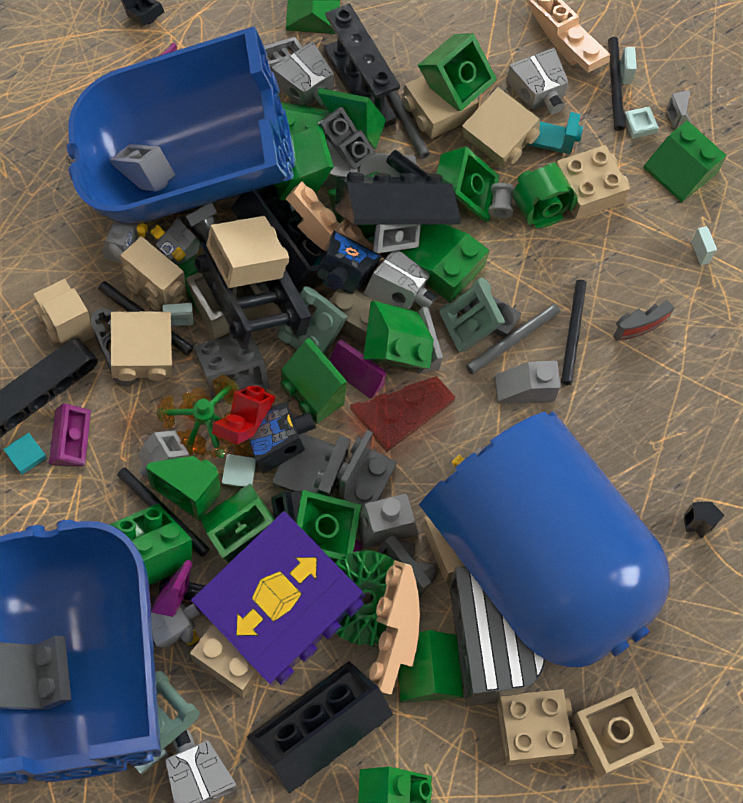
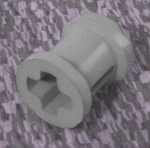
(501, 200)

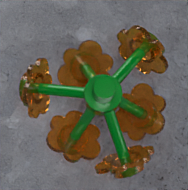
(201, 410)

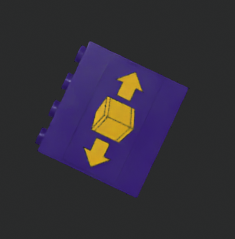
(279, 599)

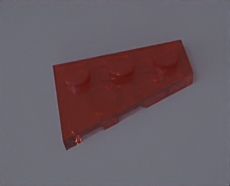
(404, 411)

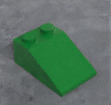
(449, 258)

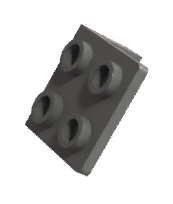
(227, 358)
(315, 467)
(365, 474)
(34, 675)

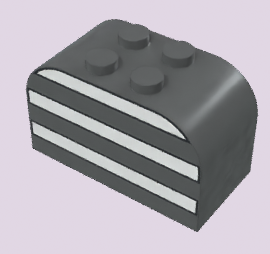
(490, 652)

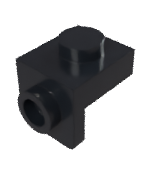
(143, 10)

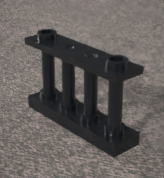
(360, 61)
(281, 293)

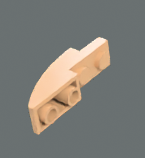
(566, 34)
(320, 222)
(401, 614)

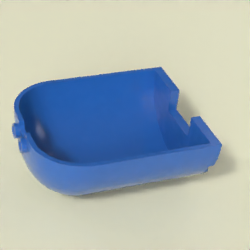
(208, 112)
(552, 543)
(95, 592)

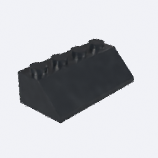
(396, 199)
(300, 248)
(320, 726)

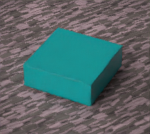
(25, 453)

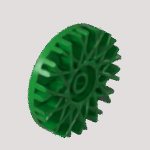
(369, 573)

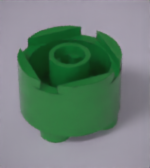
(544, 195)

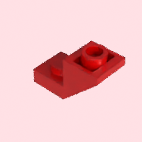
(246, 414)

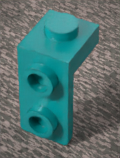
(558, 137)

